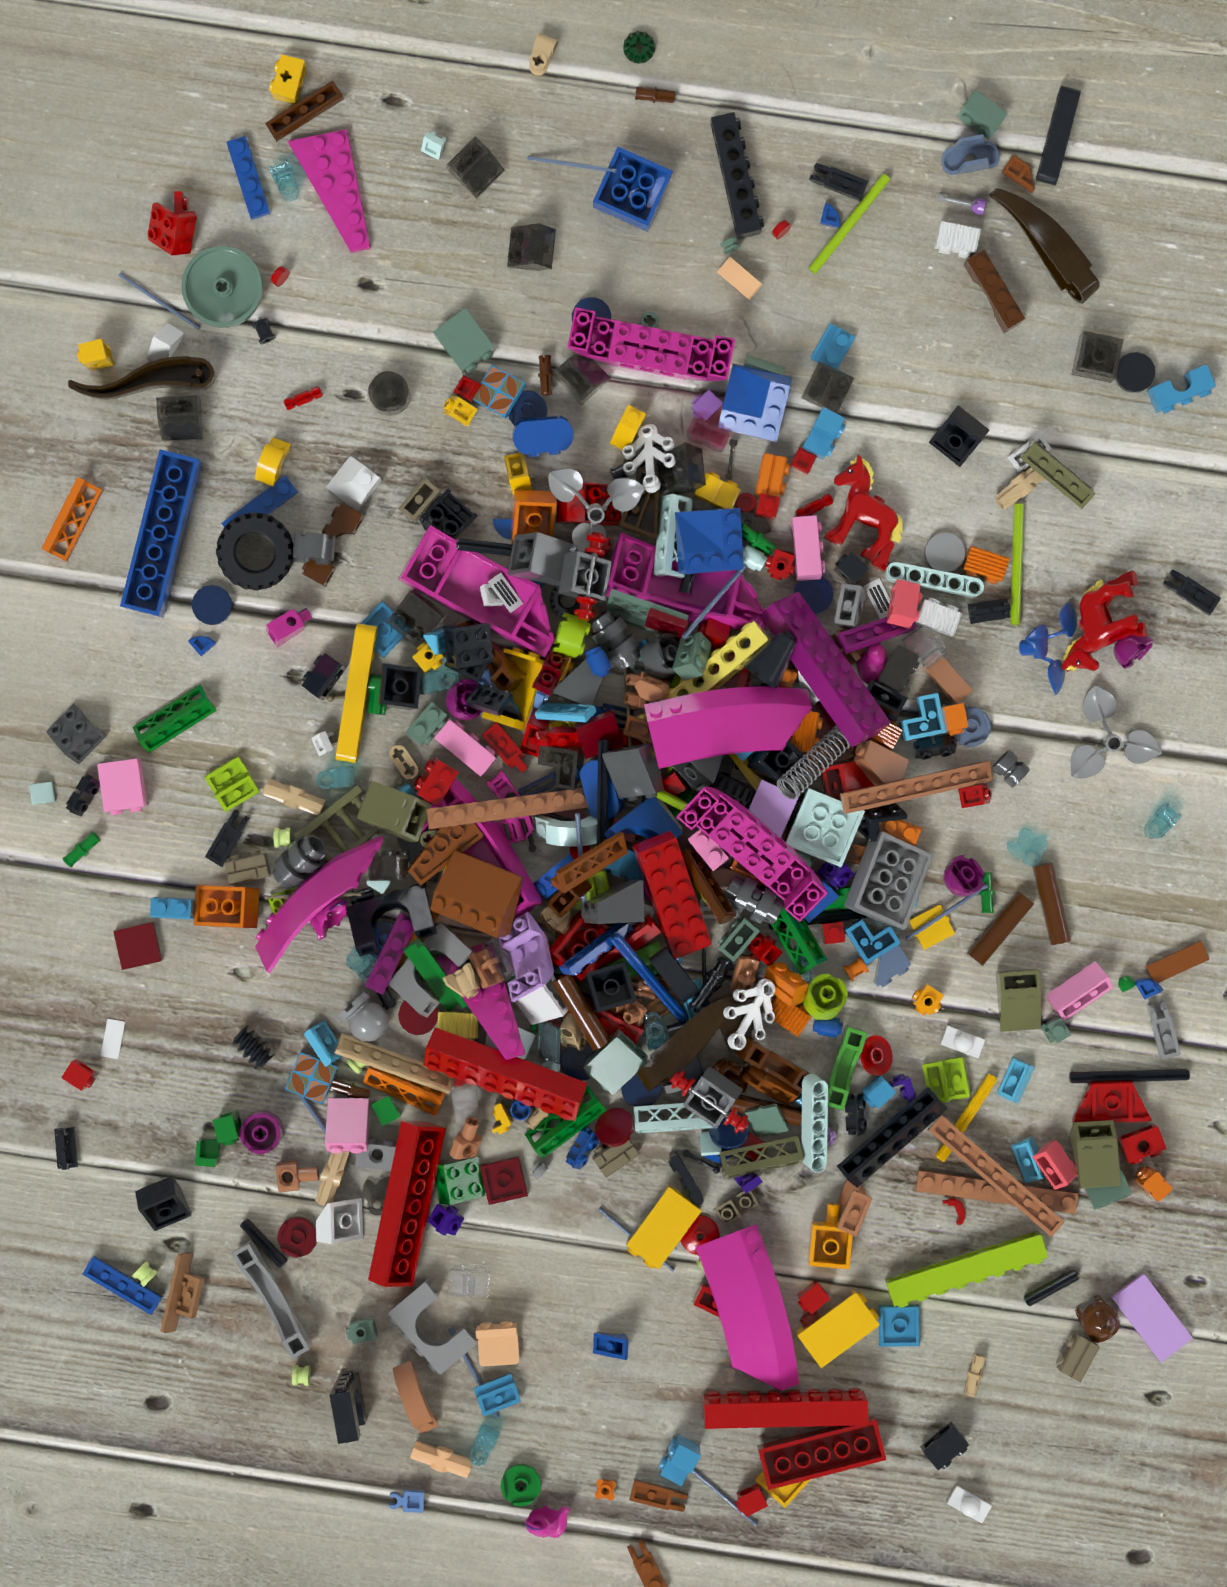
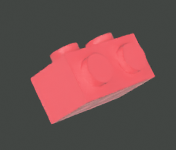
(904, 603)

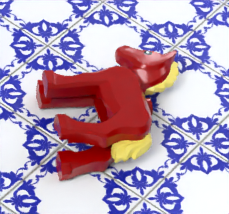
(866, 510)
(1098, 623)

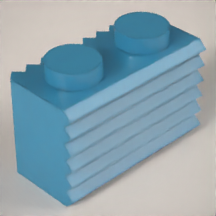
(172, 908)
(878, 1092)

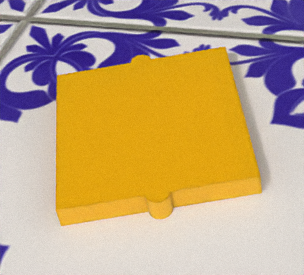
(934, 933)

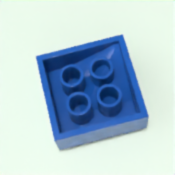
(634, 190)
(755, 402)
(709, 540)

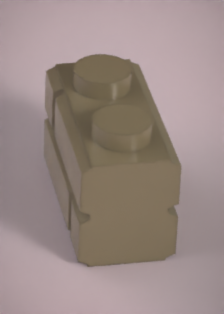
(419, 500)
(247, 868)
(613, 1158)
(1077, 1356)

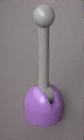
(977, 205)

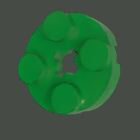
(514, 1494)

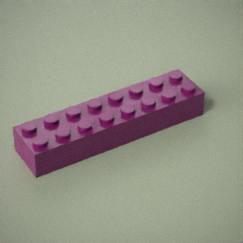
(827, 670)

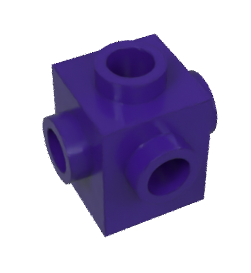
(835, 875)
(446, 1219)

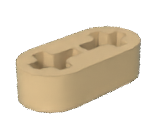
(400, 765)

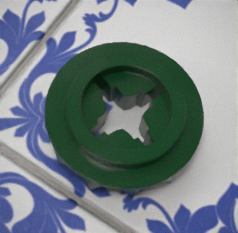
(632, 53)

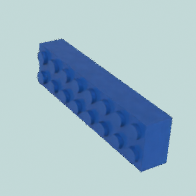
(161, 533)

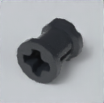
(263, 331)

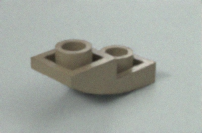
(736, 1206)

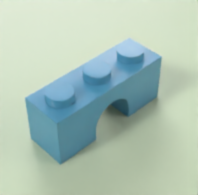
(1198, 382)

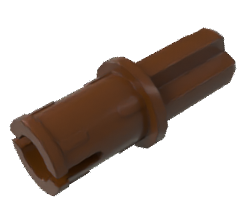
(654, 95)
(545, 375)
(349, 1090)

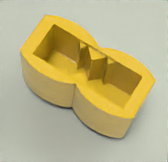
(718, 492)

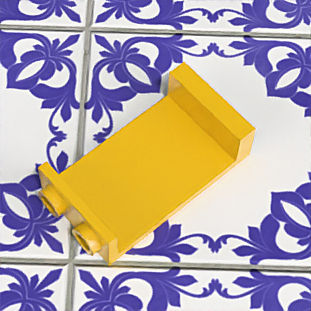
(524, 694)
(663, 1227)
(839, 1329)

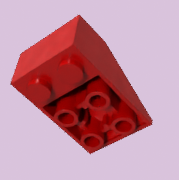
(576, 513)
(843, 778)

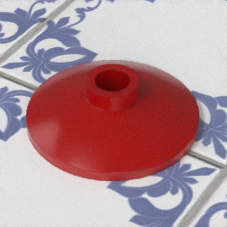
(876, 1055)
(704, 1225)

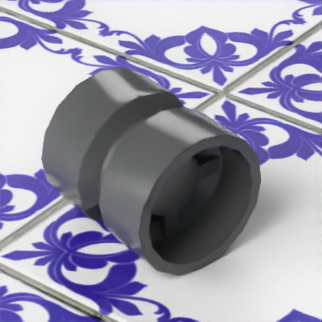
(1010, 768)

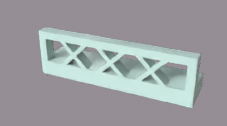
(666, 535)
(667, 1125)

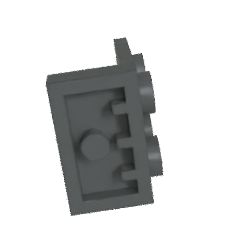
(75, 734)

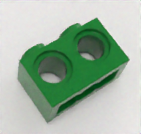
(228, 1128)

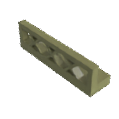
(1057, 474)
(761, 1165)

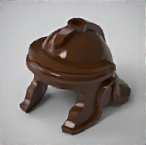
(733, 1071)
(1095, 1317)

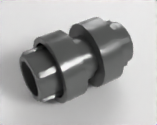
(610, 632)
(299, 861)
(762, 904)

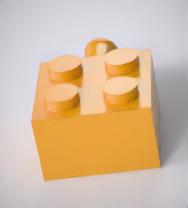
(828, 1244)

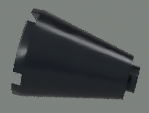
(772, 659)

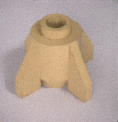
(554, 923)
(464, 981)

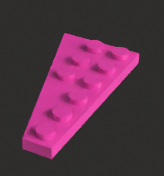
(332, 173)
(493, 1011)

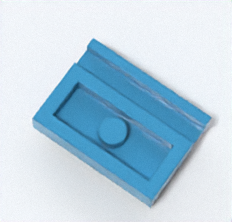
(833, 346)
(497, 1394)

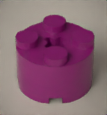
(253, 1140)

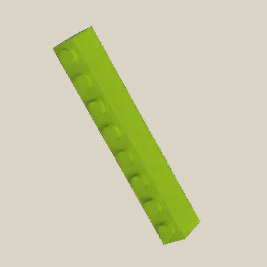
(966, 1268)

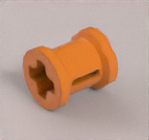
(855, 968)

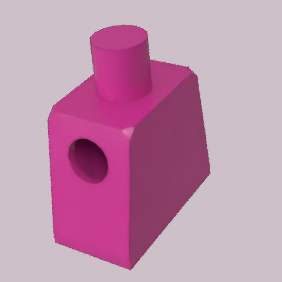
(279, 629)

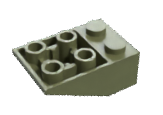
(394, 812)
(1019, 999)
(1096, 1154)

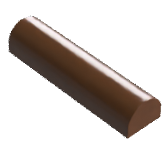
(304, 111)
(708, 886)
(1051, 903)
(1000, 928)
(581, 1011)
(791, 1114)

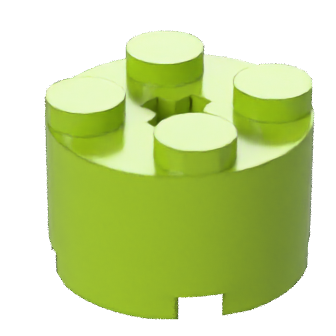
(570, 635)
(816, 996)

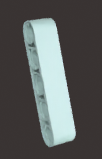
(944, 578)
(814, 1122)

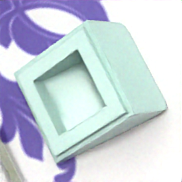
(42, 793)
(380, 886)
(707, 1145)

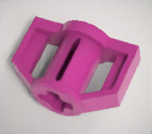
(516, 829)

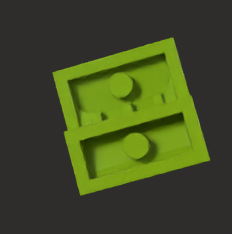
(231, 783)
(947, 1078)

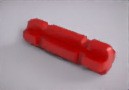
(303, 398)
(815, 506)

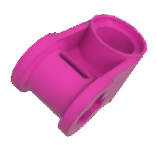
(504, 787)

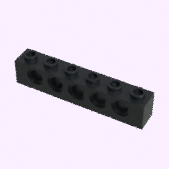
(730, 124)
(892, 1137)

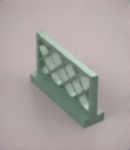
(635, 610)

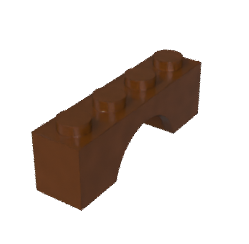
(987, 277)
(344, 522)
(503, 670)
(773, 1063)

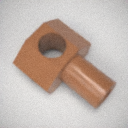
(652, 688)
(468, 1141)
(299, 1175)

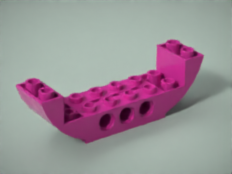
(650, 348)
(756, 849)

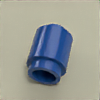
(598, 662)
(828, 1027)

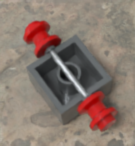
(586, 576)
(711, 1098)

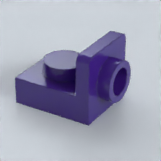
(907, 1090)
(748, 1182)

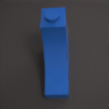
(646, 820)

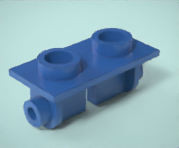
(579, 1156)

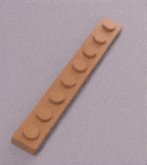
(916, 787)
(506, 808)
(996, 1175)
(981, 1190)

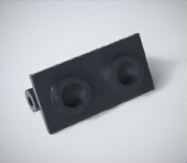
(989, 610)
(944, 746)
(79, 803)
(857, 1121)
(66, 1148)

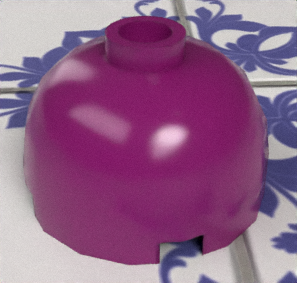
(1131, 649)
(457, 697)
(963, 876)

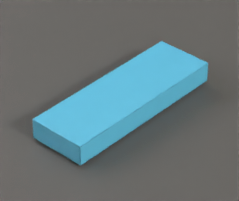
(565, 712)

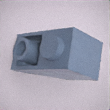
(889, 965)

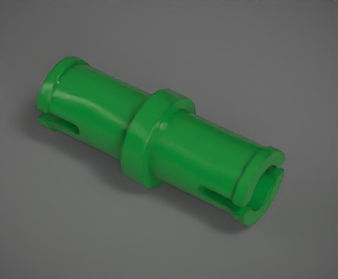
(757, 540)
(81, 849)
(987, 894)

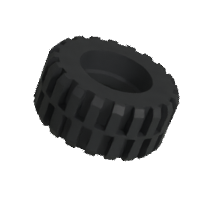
(235, 570)

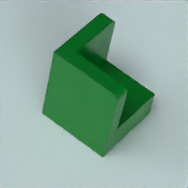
(386, 1110)
(207, 1153)

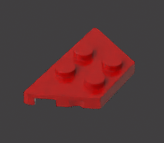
(1113, 1102)

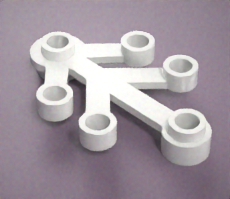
(648, 435)
(752, 1012)

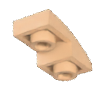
(739, 278)

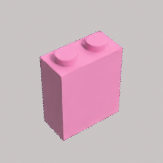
(122, 786)
(708, 849)
(347, 1125)

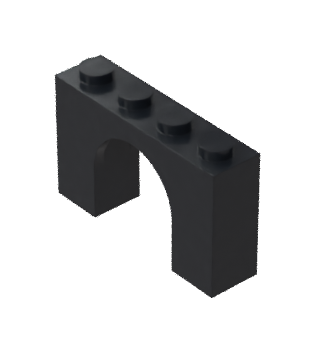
(365, 915)
(348, 1407)

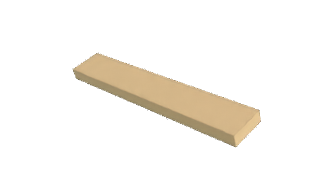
(392, 1063)

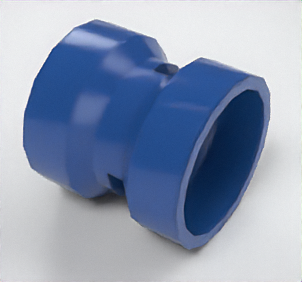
(518, 1111)

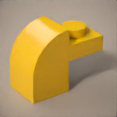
(271, 461)

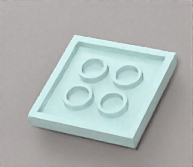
(823, 828)

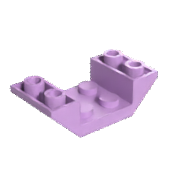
(529, 956)

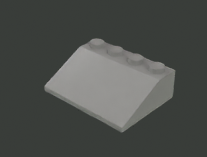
(888, 880)

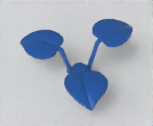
(1037, 645)

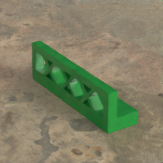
(175, 721)
(806, 942)
(432, 974)
(565, 1129)

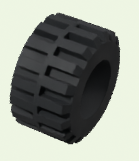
(734, 789)

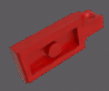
(558, 737)
(505, 747)

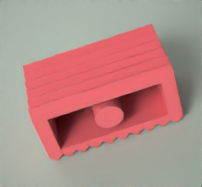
(1055, 1164)

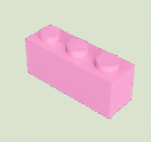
(807, 548)
(466, 747)
(1079, 991)

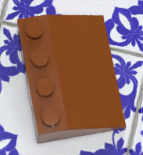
(477, 894)

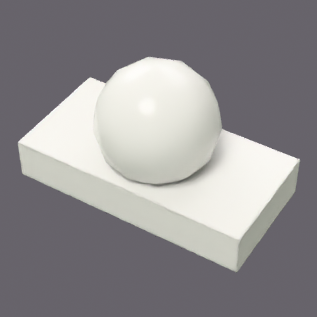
(962, 1041)
(968, 1504)

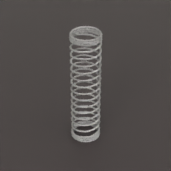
(793, 783)

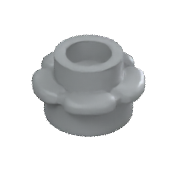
(538, 1169)

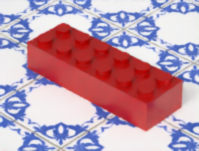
(672, 894)
(820, 1453)

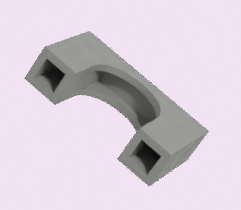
(408, 980)
(439, 1354)

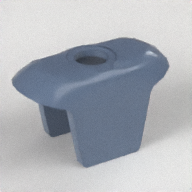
(983, 151)

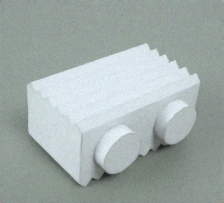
(957, 239)
(939, 617)

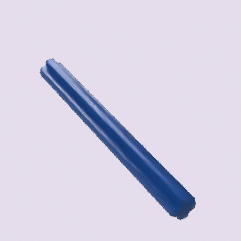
(649, 977)

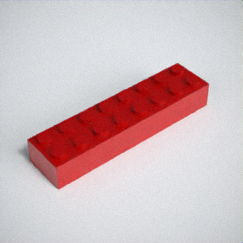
(511, 1078)
(406, 1204)
(785, 1409)

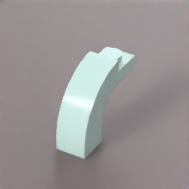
(564, 832)

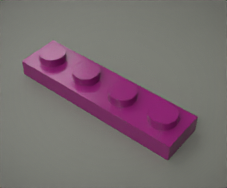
(870, 634)
(390, 954)

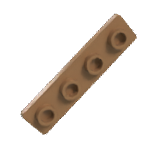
(183, 1293)

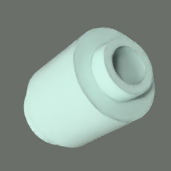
(753, 558)

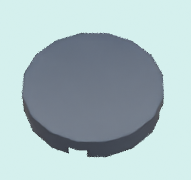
(978, 728)

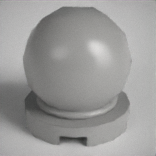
(365, 1019)

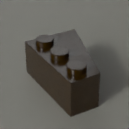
(644, 516)
(730, 1025)

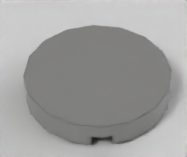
(944, 552)

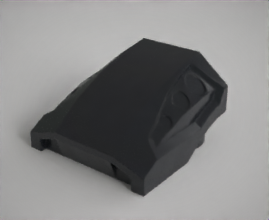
(448, 515)

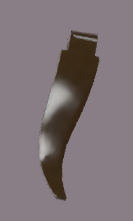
(1053, 245)
(161, 373)
(686, 1043)

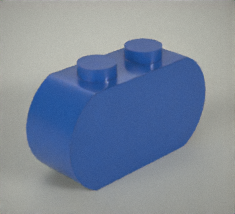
(542, 435)
(589, 779)
(544, 885)

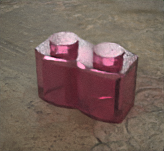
(703, 433)

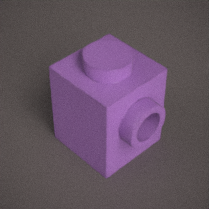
(706, 406)

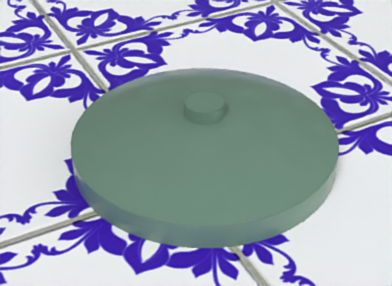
(222, 286)

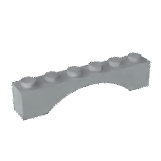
(287, 1323)

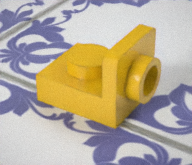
(459, 410)
(501, 1114)

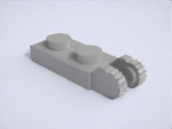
(1164, 1032)

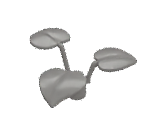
(623, 493)
(1140, 744)

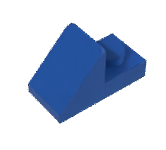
(611, 1345)

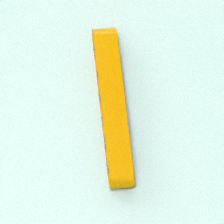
(356, 693)

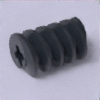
(252, 1048)

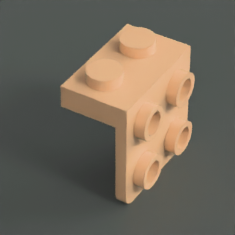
(498, 1343)

